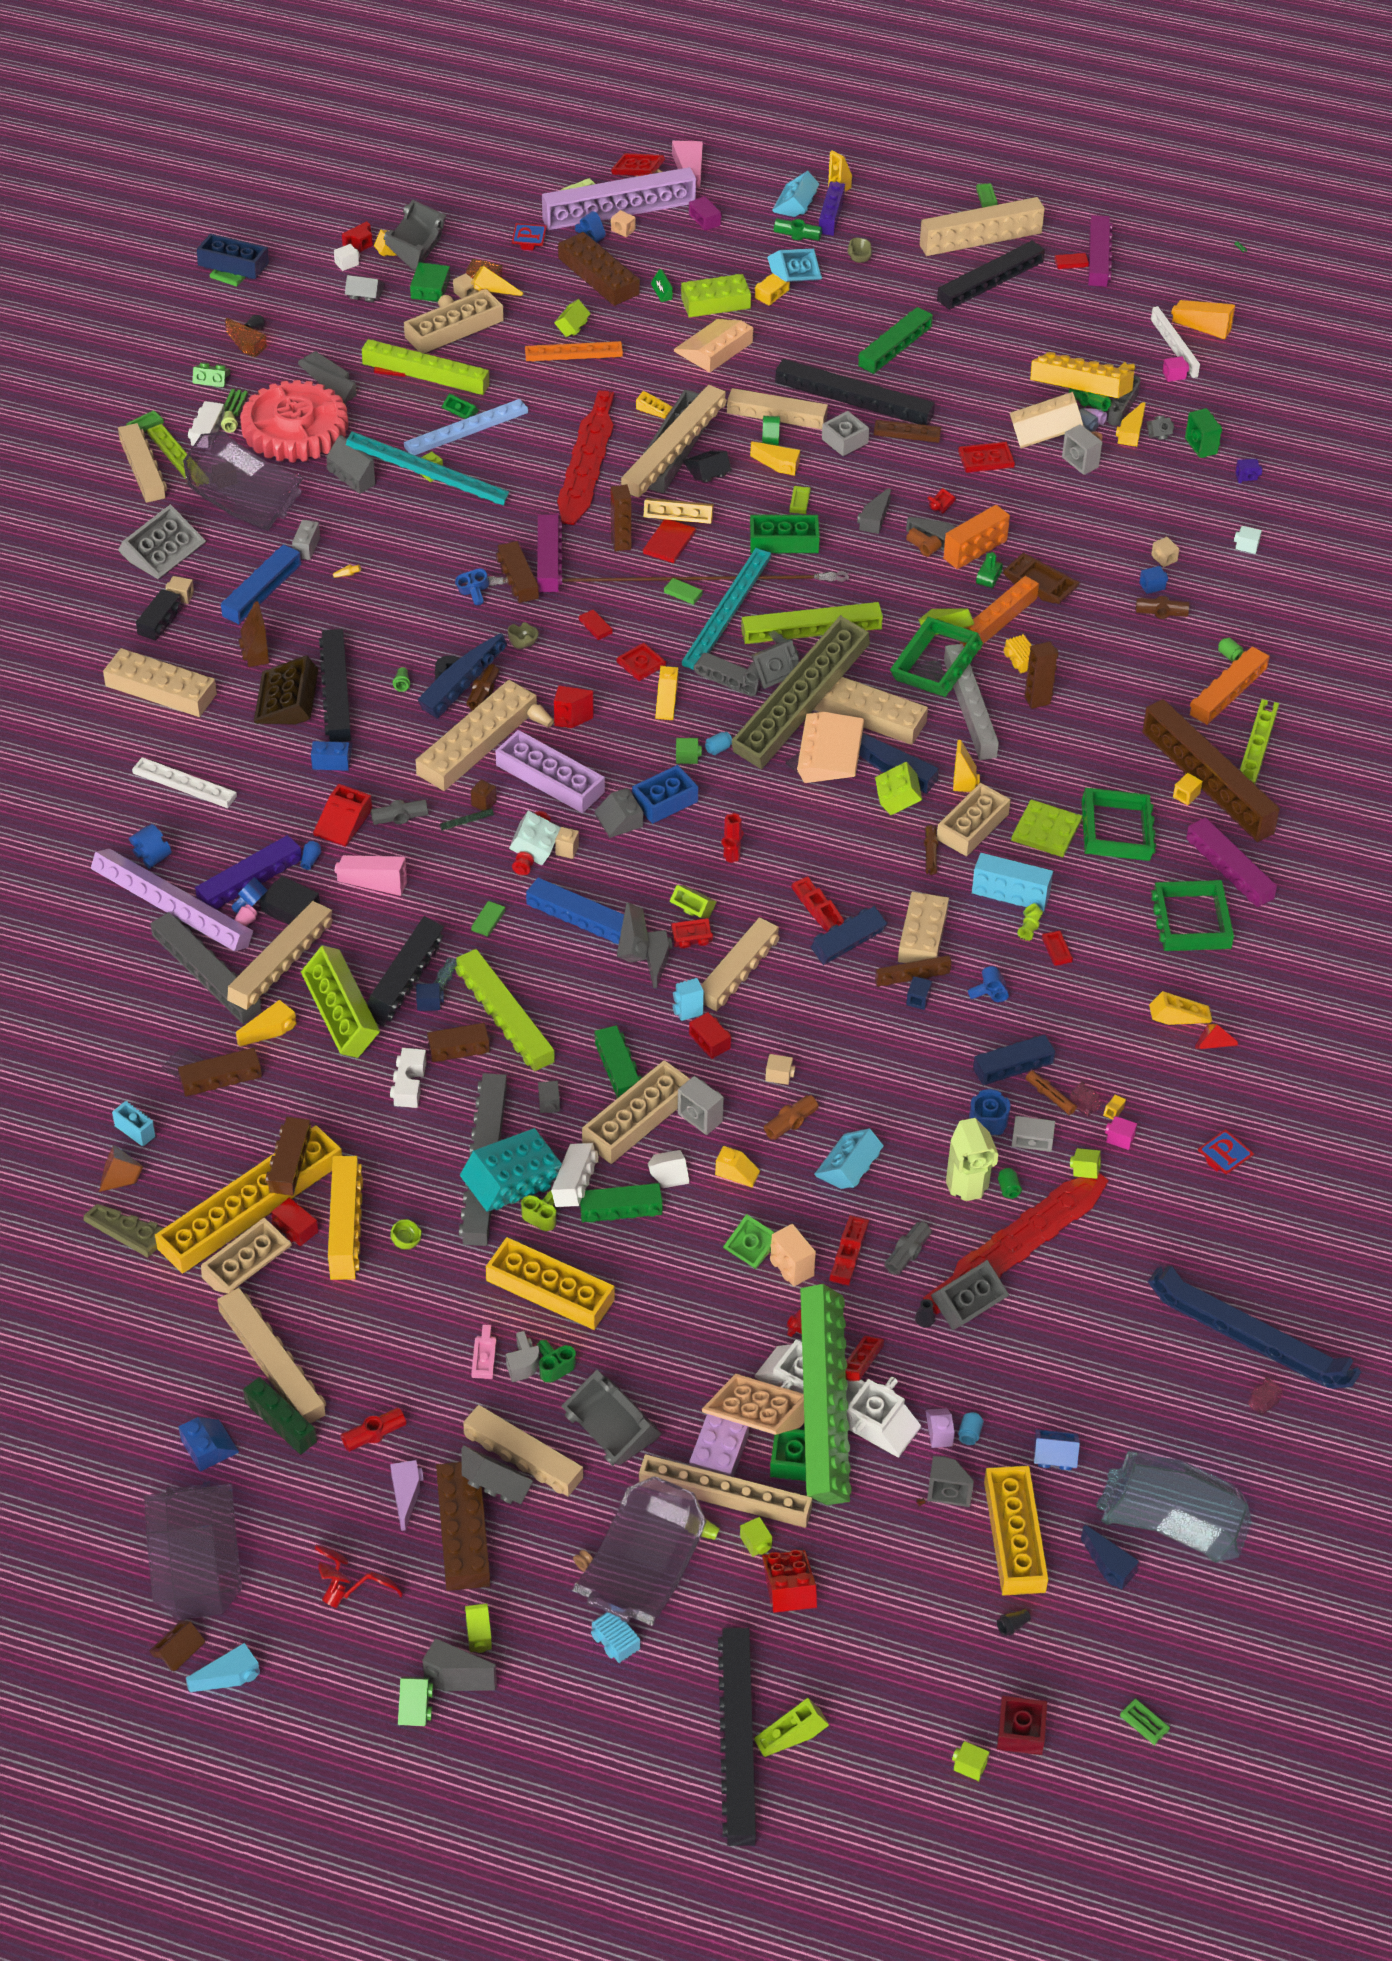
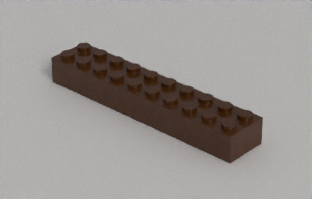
(1220, 777)

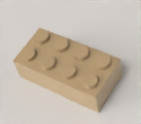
(973, 819)
(923, 927)

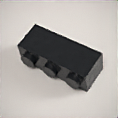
(158, 614)

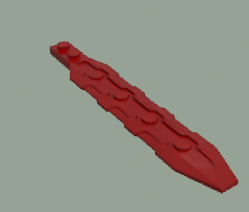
(586, 460)
(1032, 1229)

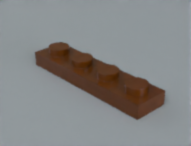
(907, 431)
(906, 972)

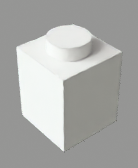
(346, 257)

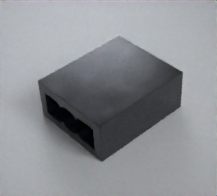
(287, 900)

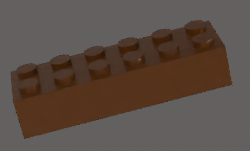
(598, 268)
(462, 1530)

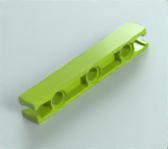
(1258, 741)

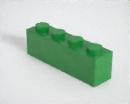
(616, 1059)
(621, 1203)

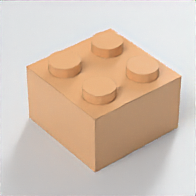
(792, 1255)

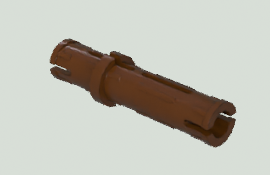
(931, 844)

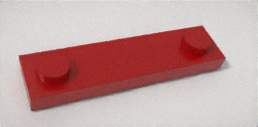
(862, 1357)

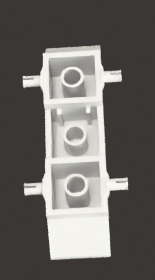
(872, 1408)

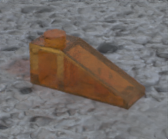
(247, 339)

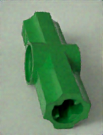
(797, 229)
(1095, 400)

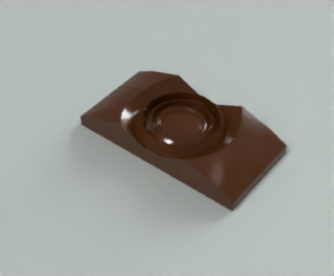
(1052, 584)

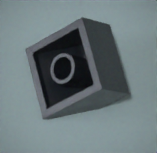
(708, 465)

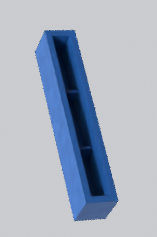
(261, 583)
(575, 909)

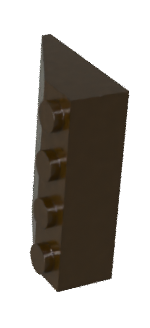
(287, 693)

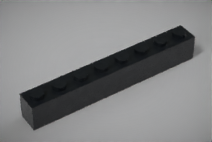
(990, 275)
(336, 686)

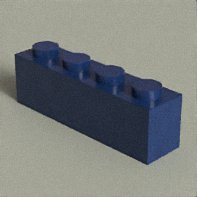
(848, 935)
(1013, 1059)

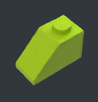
(478, 1628)

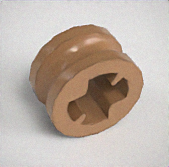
(582, 1560)

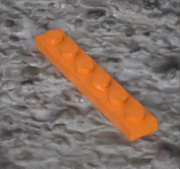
(573, 351)

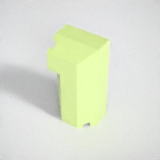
(970, 1160)

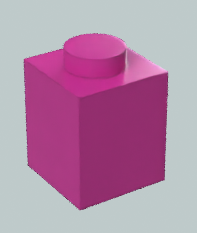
(1175, 368)
(1121, 1132)

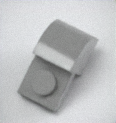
(524, 1362)

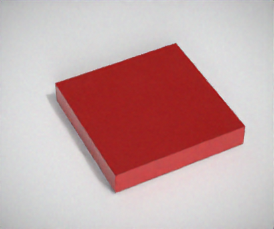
(641, 661)

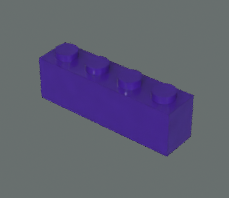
(832, 208)

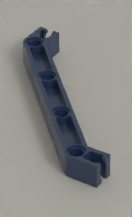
(1252, 1332)

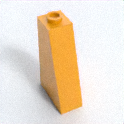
(1205, 317)

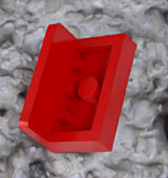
(691, 933)

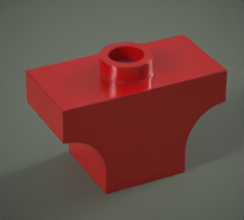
(359, 237)

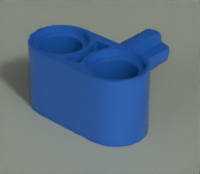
(592, 226)
(473, 587)
(249, 895)
(993, 984)

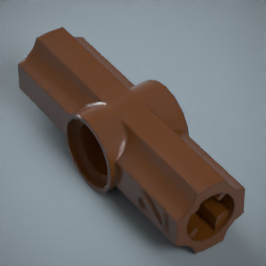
(1162, 607)
(483, 686)

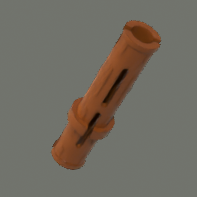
(1049, 1091)

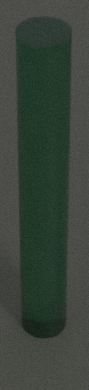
(466, 819)

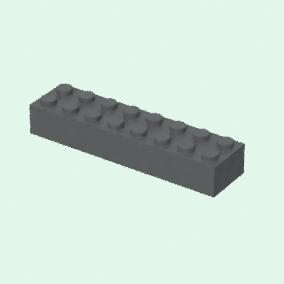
(664, 479)

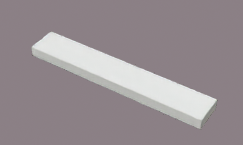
(1174, 340)
(184, 782)

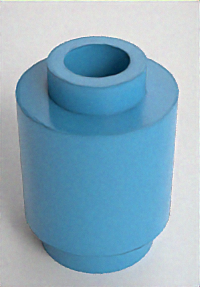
(718, 743)
(970, 1428)

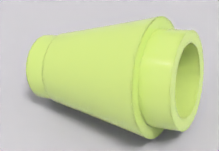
(229, 422)

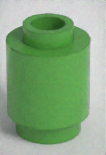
(1230, 649)

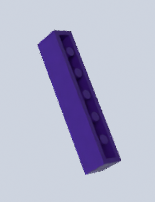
(261, 865)

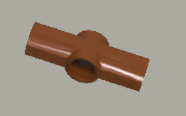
(791, 1117)

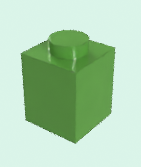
(687, 751)

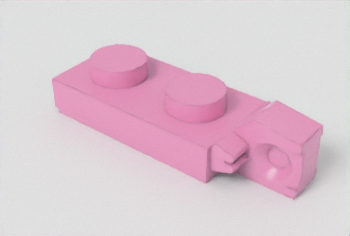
(484, 1354)

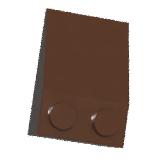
(254, 638)

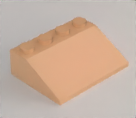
(716, 343)
(829, 746)
(758, 1405)

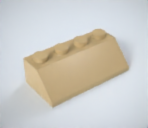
(1046, 419)
(244, 1257)

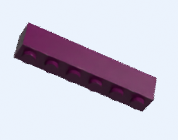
(1100, 251)
(549, 553)
(1231, 862)

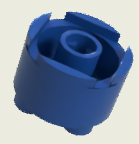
(150, 845)
(991, 1110)

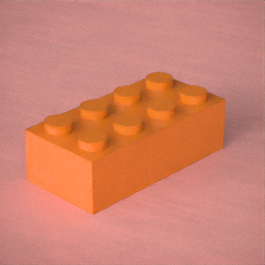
(976, 536)

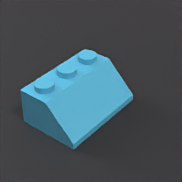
(796, 195)
(795, 265)
(850, 1159)

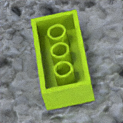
(715, 295)

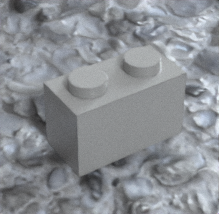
(306, 538)
(1033, 1133)

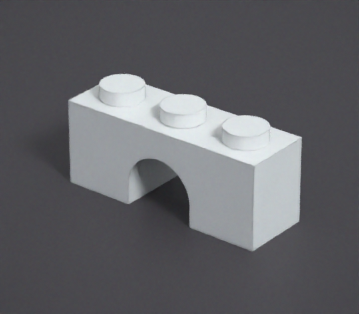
(410, 1065)

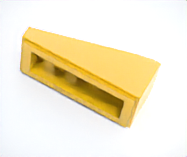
(648, 404)

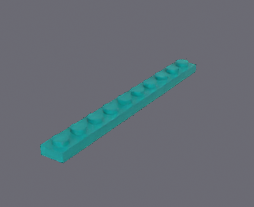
(427, 468)
(727, 607)

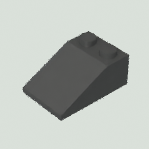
(457, 1669)

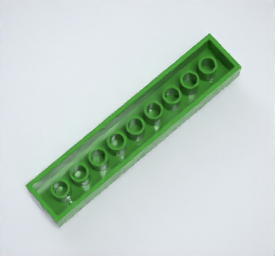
(825, 1395)

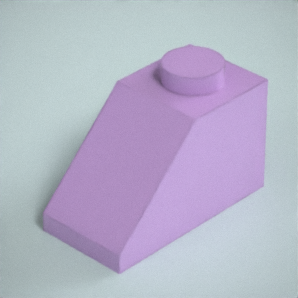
(940, 1427)

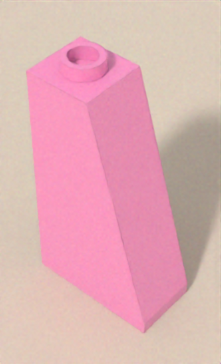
(687, 155)
(373, 872)

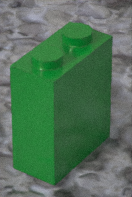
(430, 282)

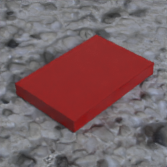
(637, 164)
(986, 457)
(669, 540)

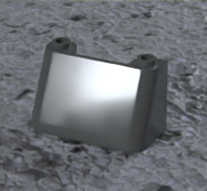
(416, 233)
(610, 1418)

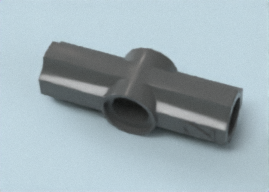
(399, 812)
(908, 1248)

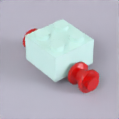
(533, 841)

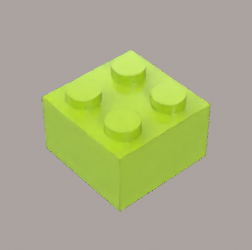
(898, 788)

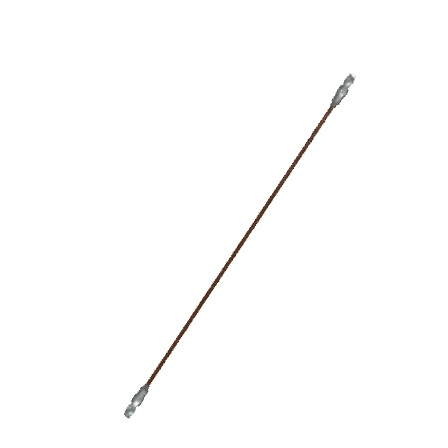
(828, 576)

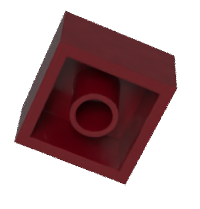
(1022, 1725)

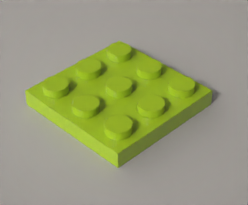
(1046, 828)

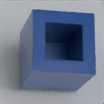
(1153, 579)

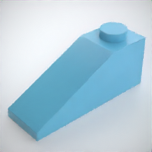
(227, 1671)

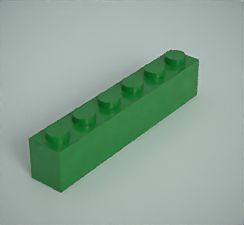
(895, 340)

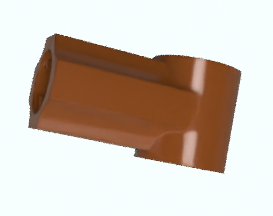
(926, 544)

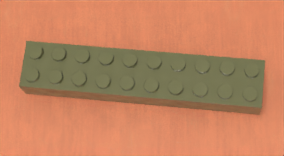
(800, 692)

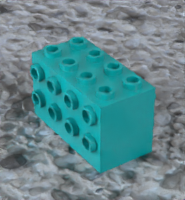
(510, 1170)

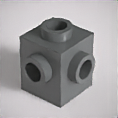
(1160, 427)

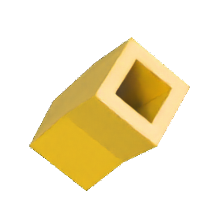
(1114, 1107)

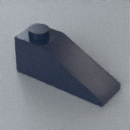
(1113, 1562)

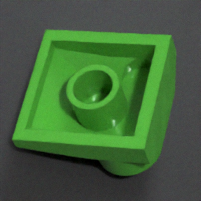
(750, 1242)

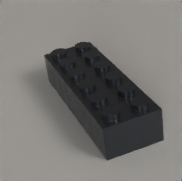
(405, 970)

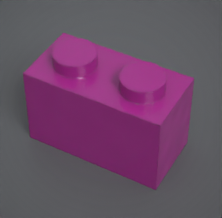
(705, 213)

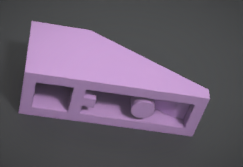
(406, 1485)

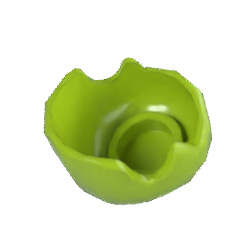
(405, 1234)

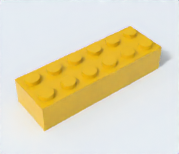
(1082, 375)
(345, 1217)
(550, 1283)
(1015, 1530)

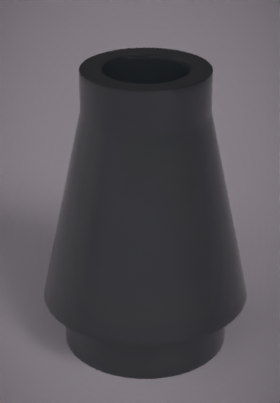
(255, 322)
(925, 1314)
(1011, 1622)

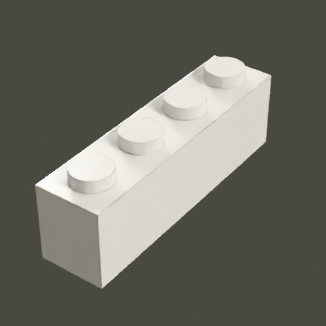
(574, 1174)

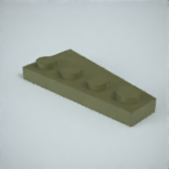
(125, 1229)

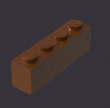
(621, 517)
(517, 572)
(1041, 674)
(219, 1072)
(289, 1156)

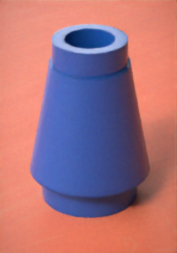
(310, 854)

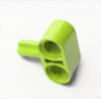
(539, 1212)

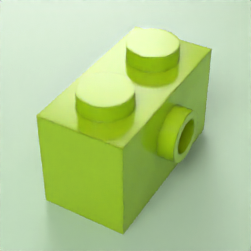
(572, 318)
(692, 901)

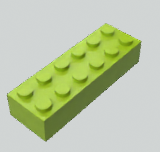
(340, 1001)

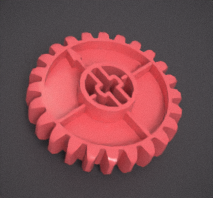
(293, 420)

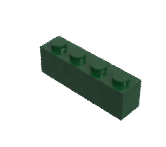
(280, 1415)

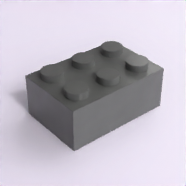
(970, 1295)

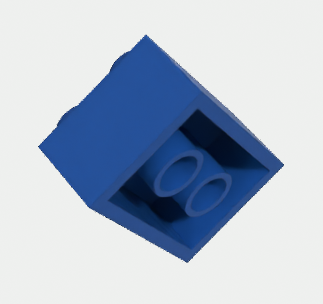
(665, 794)

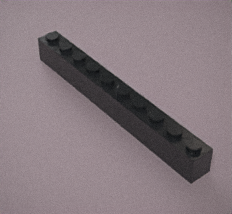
(854, 392)
(738, 1737)

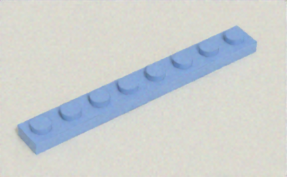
(466, 427)

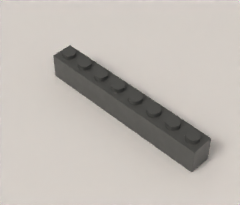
(200, 963)

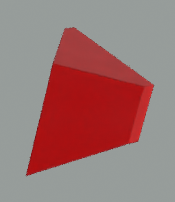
(1214, 1037)

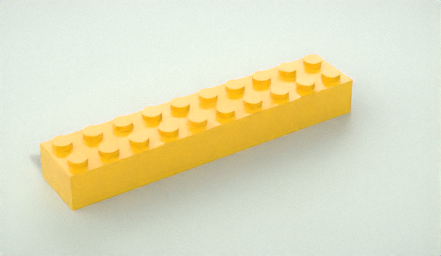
(239, 1206)

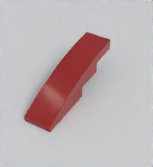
(817, 904)
(849, 1250)

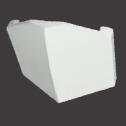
(669, 1169)

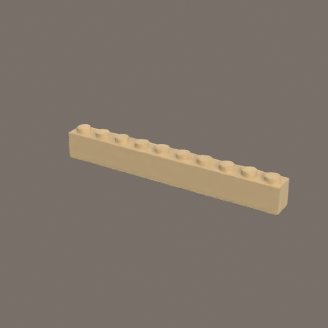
(674, 440)

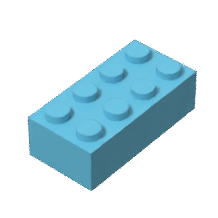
(1011, 881)

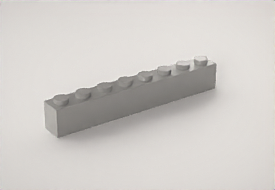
(973, 707)

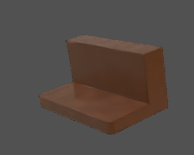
(178, 1645)

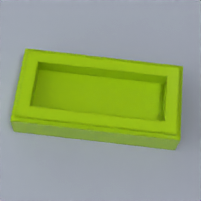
(800, 499)

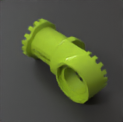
(1030, 922)

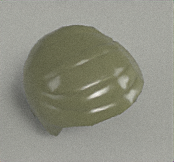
(859, 250)
(522, 636)

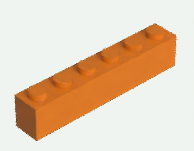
(1004, 609)
(1229, 685)

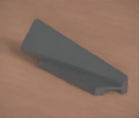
(329, 374)

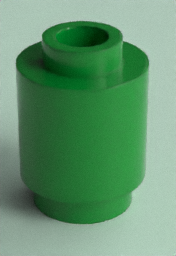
(1009, 1183)

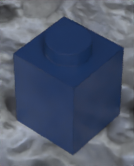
(919, 993)
(429, 997)

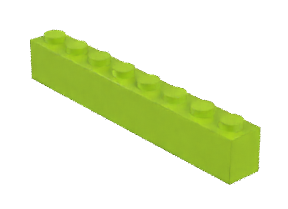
(425, 367)
(809, 622)
(504, 1010)

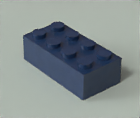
(232, 256)

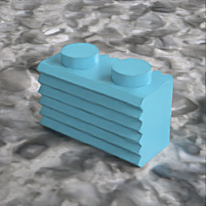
(688, 999)
(134, 1123)
(616, 1636)

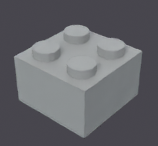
(845, 433)
(1082, 449)
(700, 1105)

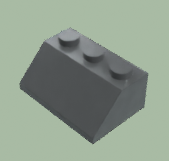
(351, 466)
(494, 1476)

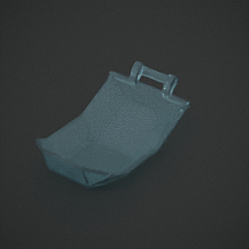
(1178, 1503)

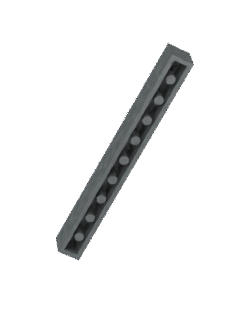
(487, 1131)

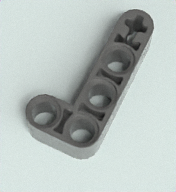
(1121, 406)
(728, 674)

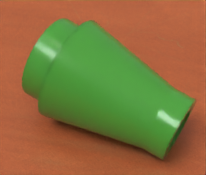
(401, 681)

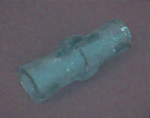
(445, 973)

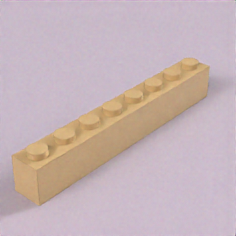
(279, 955)
(270, 1355)
(731, 1491)

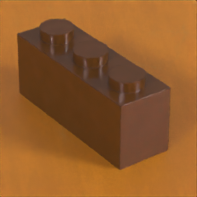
(458, 1042)

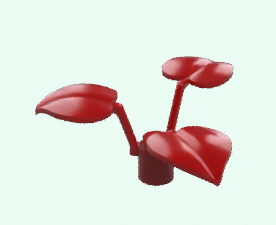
(336, 1590)

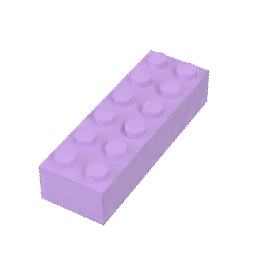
(550, 771)

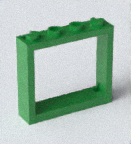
(919, 643)
(1117, 800)
(1194, 941)

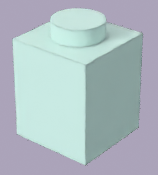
(1247, 539)

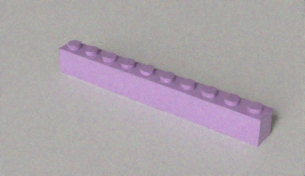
(172, 899)

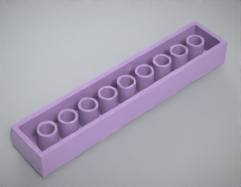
(629, 195)

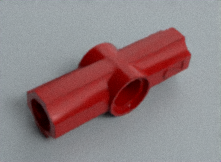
(732, 837)
(363, 1434)

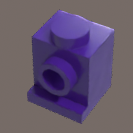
(1248, 470)

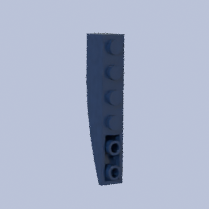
(459, 676)
(887, 757)

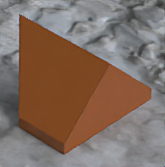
(119, 1170)

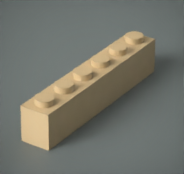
(789, 409)
(142, 462)
(739, 963)
(523, 1450)

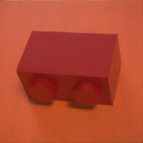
(710, 1035)
(294, 1222)

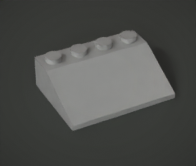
(161, 543)

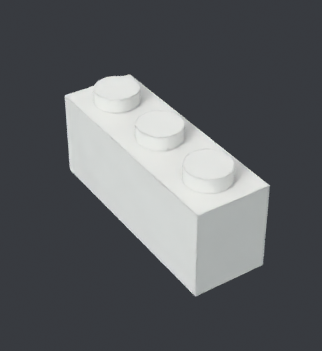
(207, 421)

